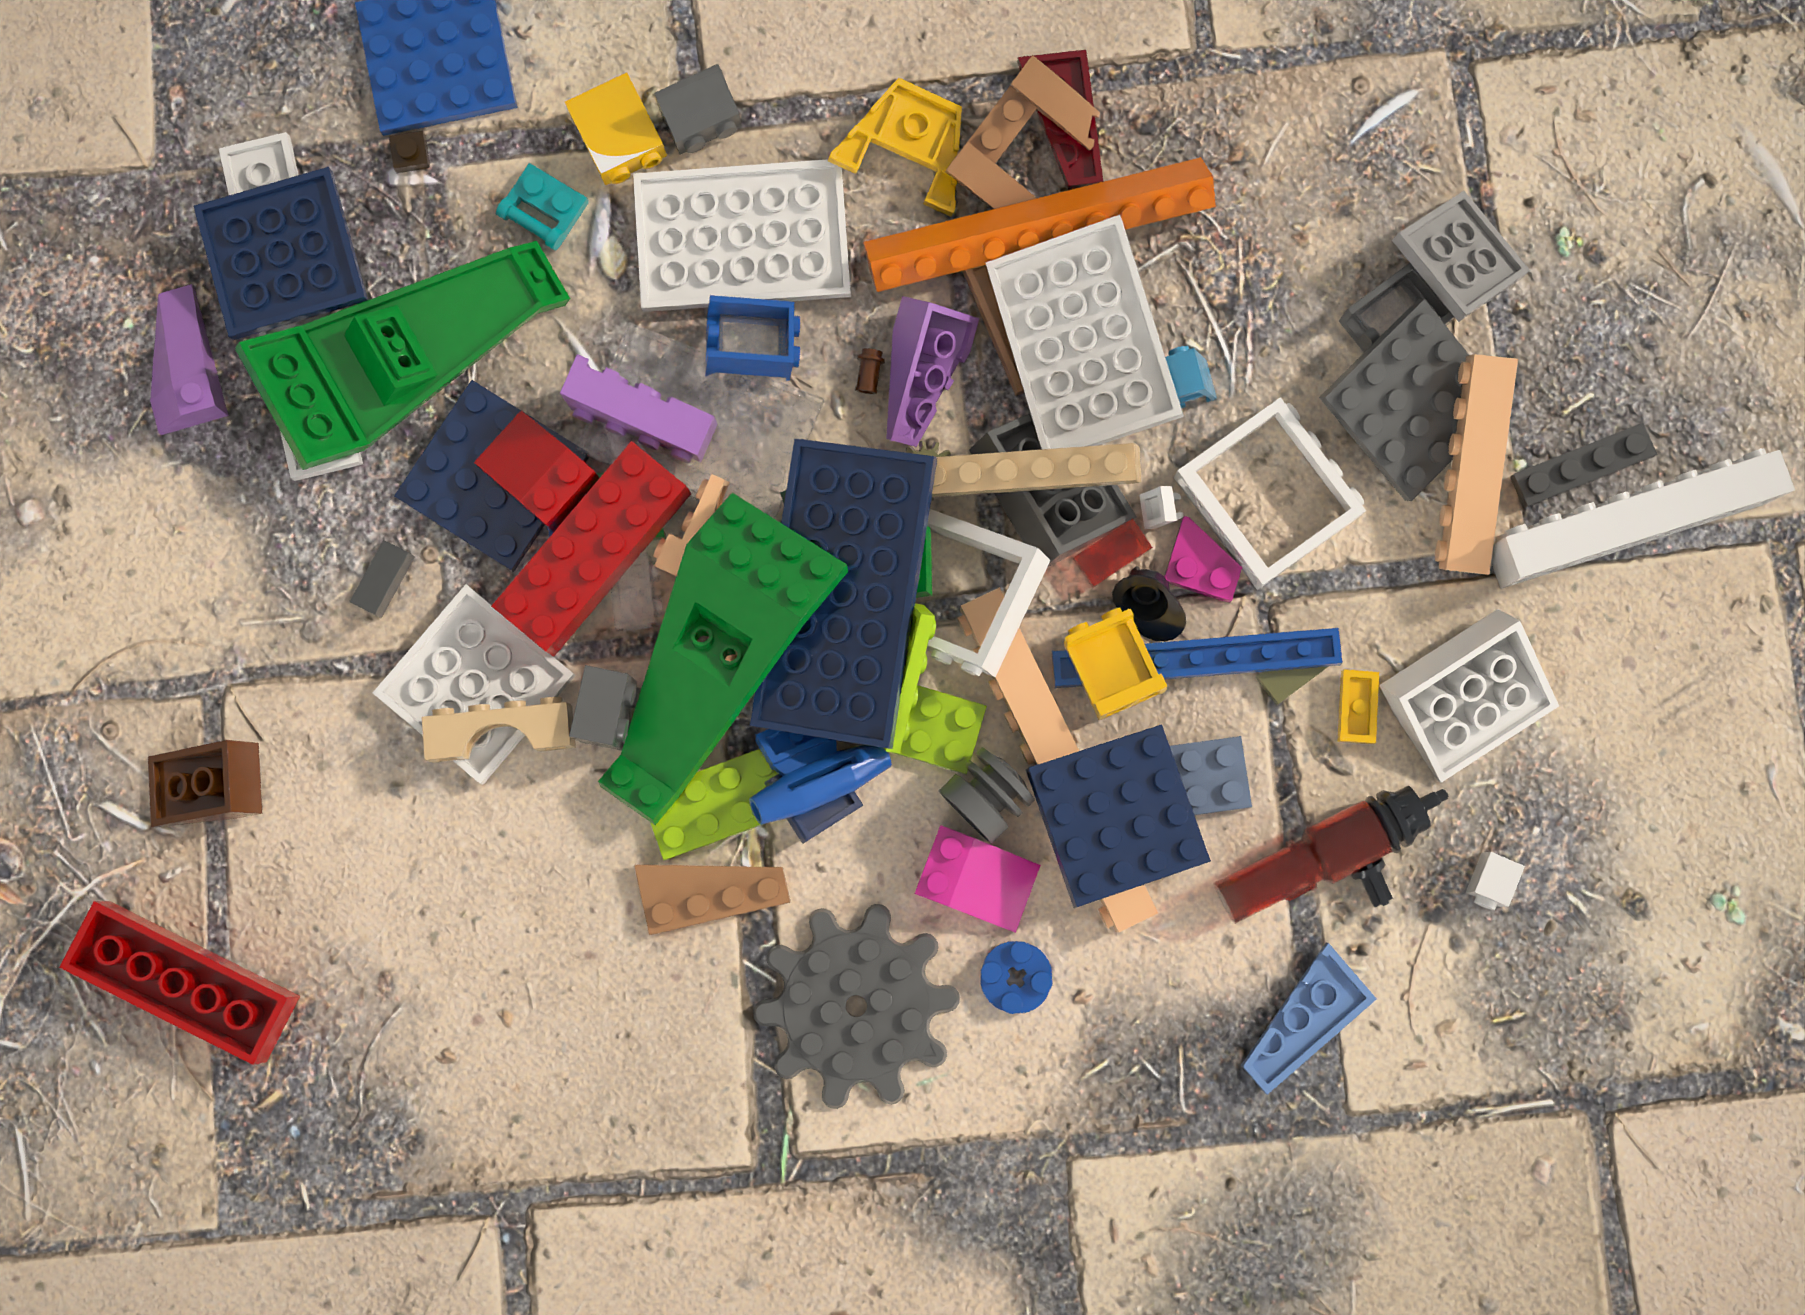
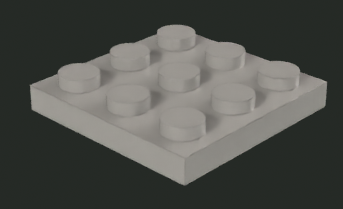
(1460, 255)

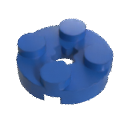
(1036, 981)

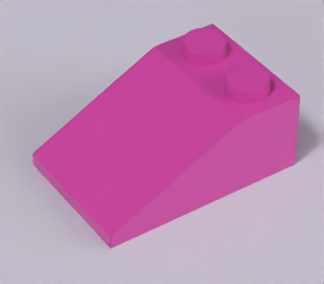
(977, 879)

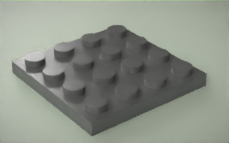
(1403, 399)

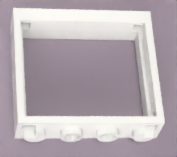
(1224, 526)
(1014, 604)

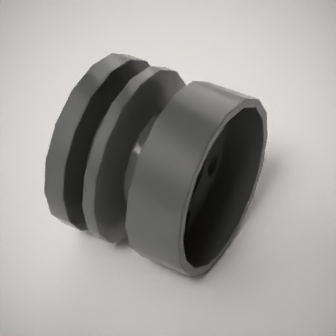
(987, 794)

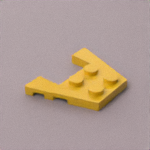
(915, 127)

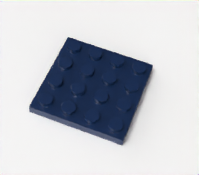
(280, 253)
(459, 494)
(1117, 815)

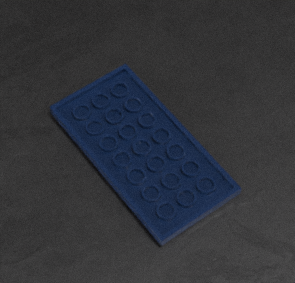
(851, 654)

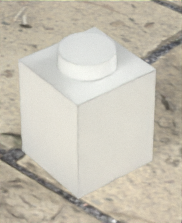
(1494, 880)

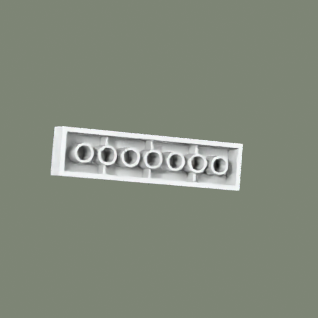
(1640, 517)

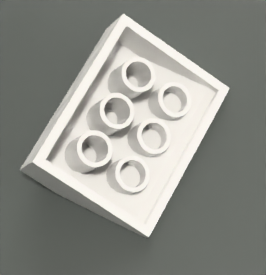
(1470, 694)

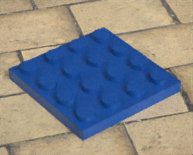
(434, 61)

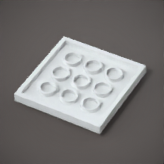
(472, 660)

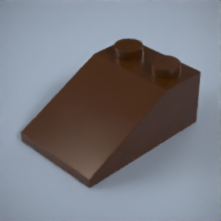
(205, 783)

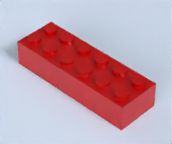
(592, 549)
(179, 982)

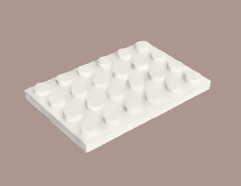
(741, 234)
(1084, 337)

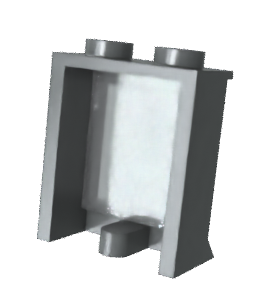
(1386, 303)

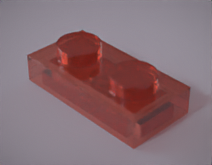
(1112, 553)

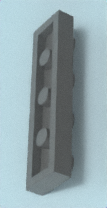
(1583, 465)

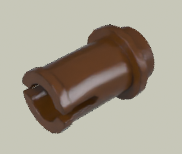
(869, 370)

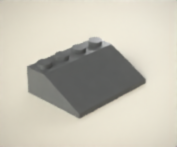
(1054, 519)

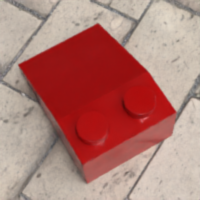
(537, 470)

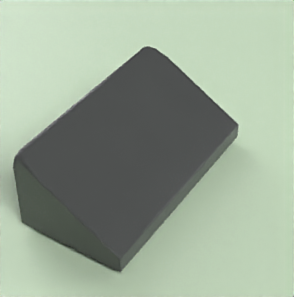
(382, 579)

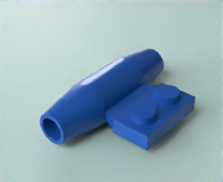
(811, 773)

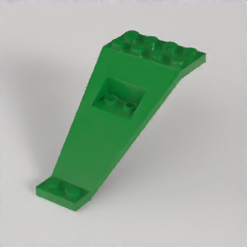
(340, 379)
(748, 591)

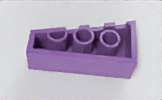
(637, 411)

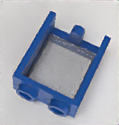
(751, 337)

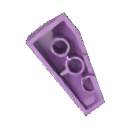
(924, 355)

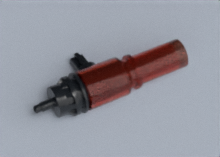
(1331, 851)

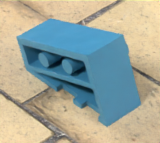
(1190, 375)

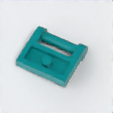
(548, 197)

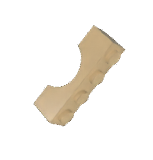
(453, 735)

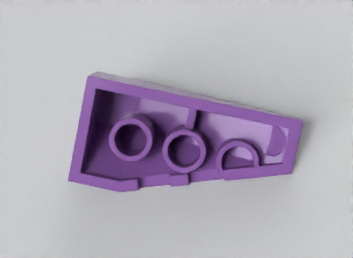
(184, 371)

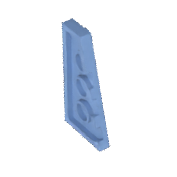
(1309, 1018)

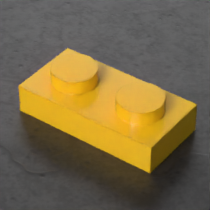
(1358, 706)

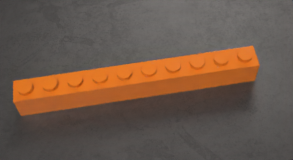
(1008, 229)

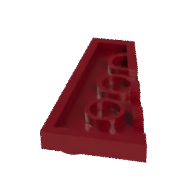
(1075, 162)

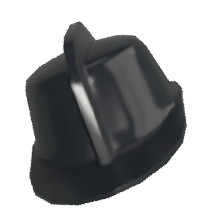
(1152, 604)

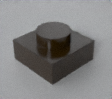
(409, 151)

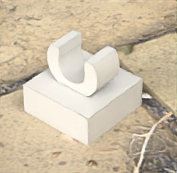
(1159, 507)

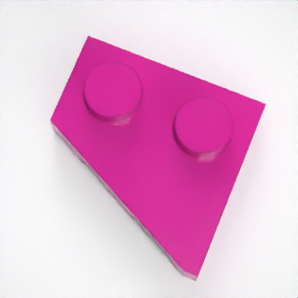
(1201, 564)

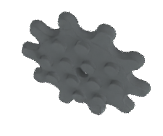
(865, 1046)

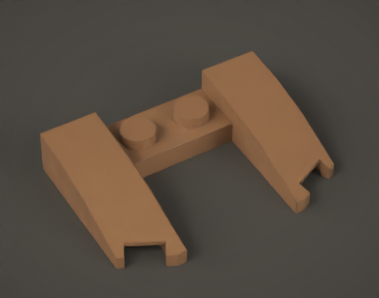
(1031, 90)

